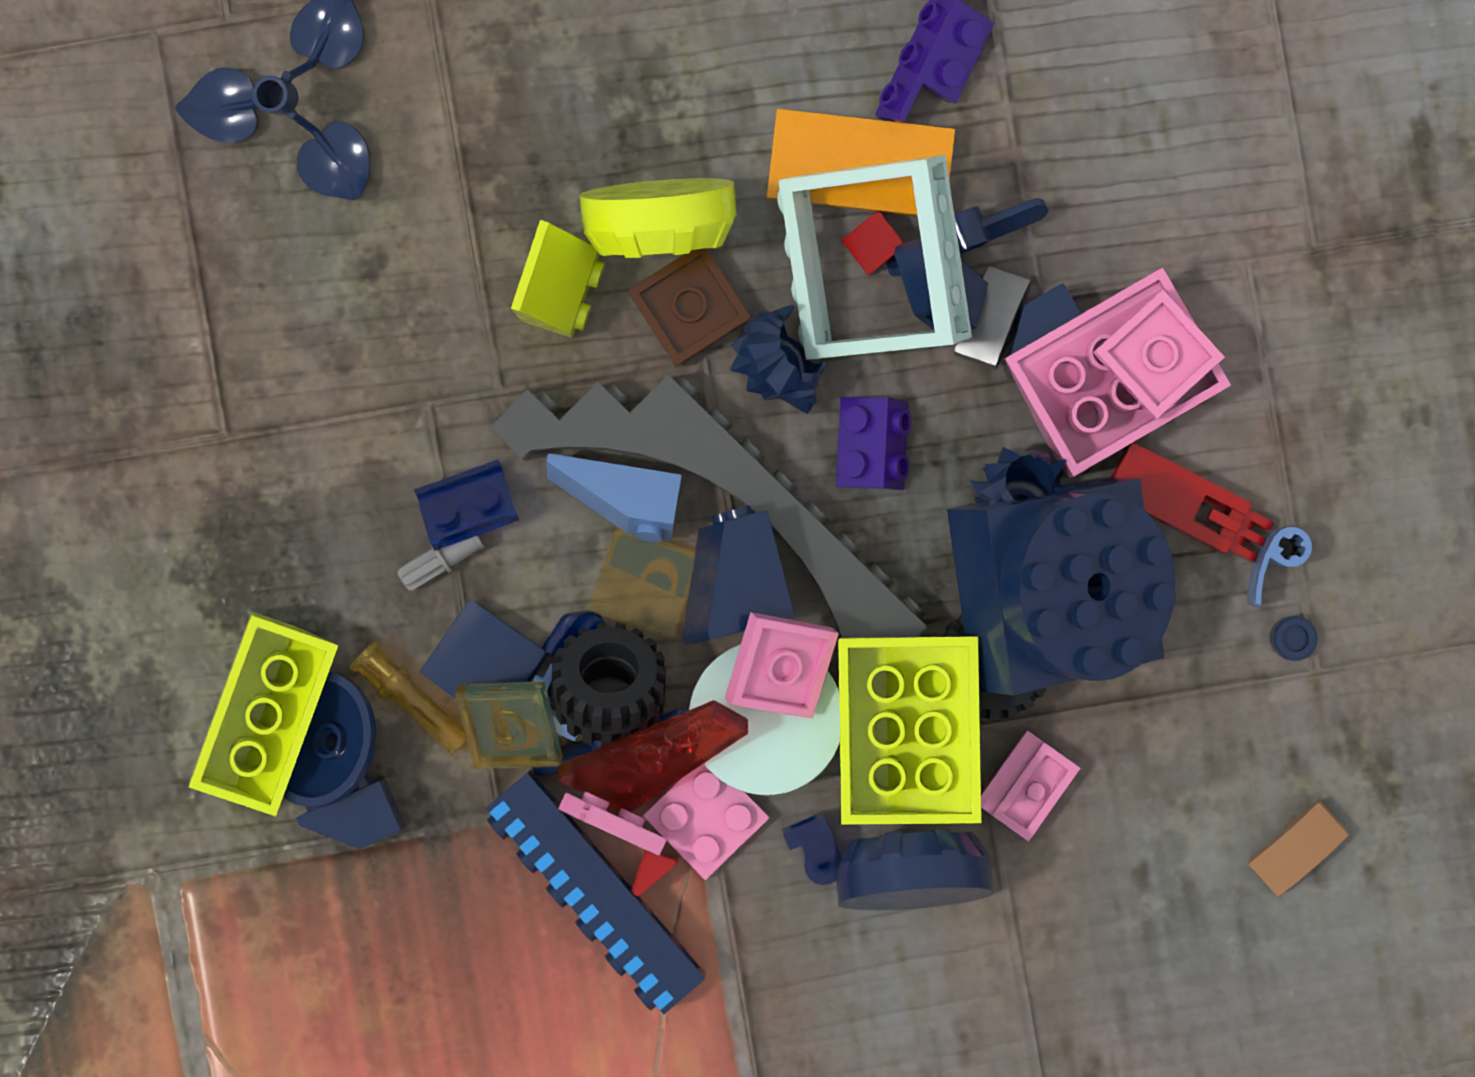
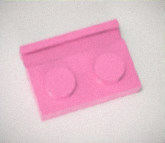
(1027, 785)
(625, 825)

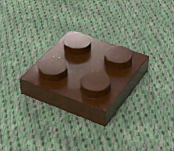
(689, 305)

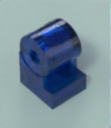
(819, 847)

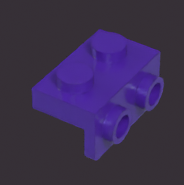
(873, 443)

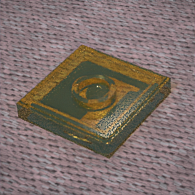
(644, 583)
(509, 725)

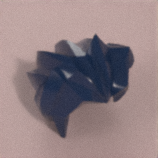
(775, 361)
(1019, 477)

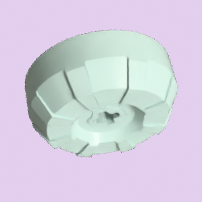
(779, 748)

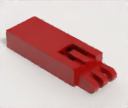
(1176, 494)

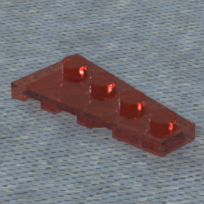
(654, 758)

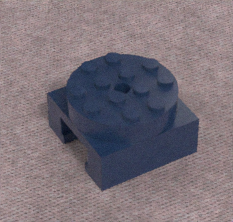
(1062, 585)

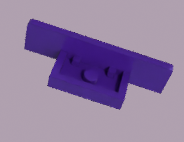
(936, 57)

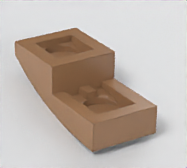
(1299, 848)

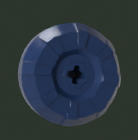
(914, 871)

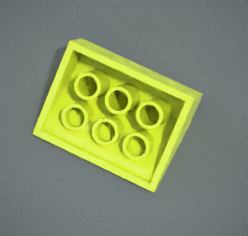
(909, 730)

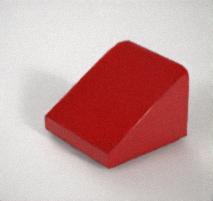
(872, 243)
(652, 869)

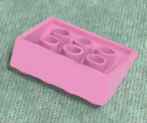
(1074, 395)

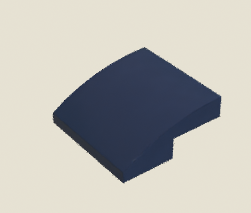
(482, 651)

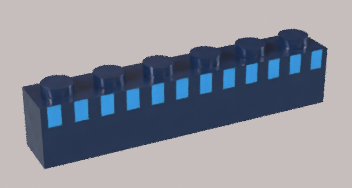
(596, 892)

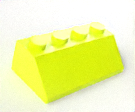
(263, 714)

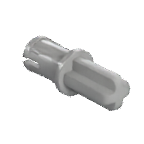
(435, 562)

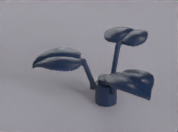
(225, 101)

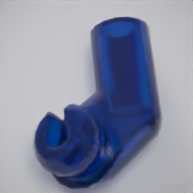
(569, 625)

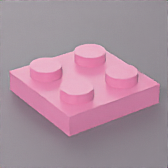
(1158, 354)
(781, 665)
(705, 819)

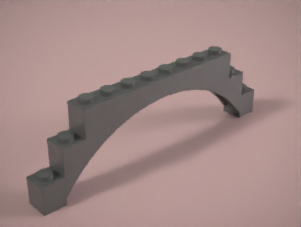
(681, 433)

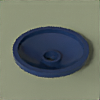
(327, 770)

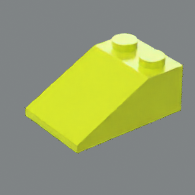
(557, 281)

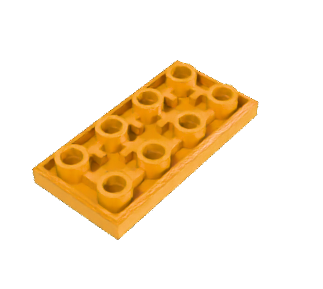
(833, 142)

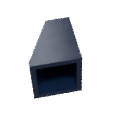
(734, 575)

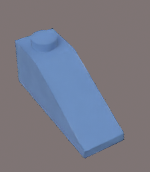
(629, 497)

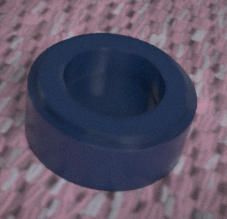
(1293, 638)

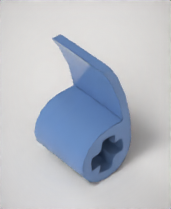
(1271, 554)

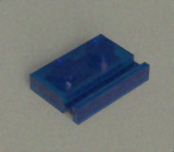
(466, 505)

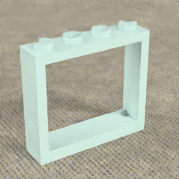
(939, 252)

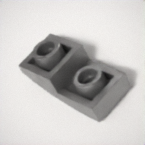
(996, 320)

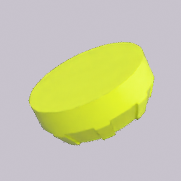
(658, 216)

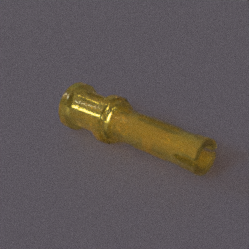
(394, 684)

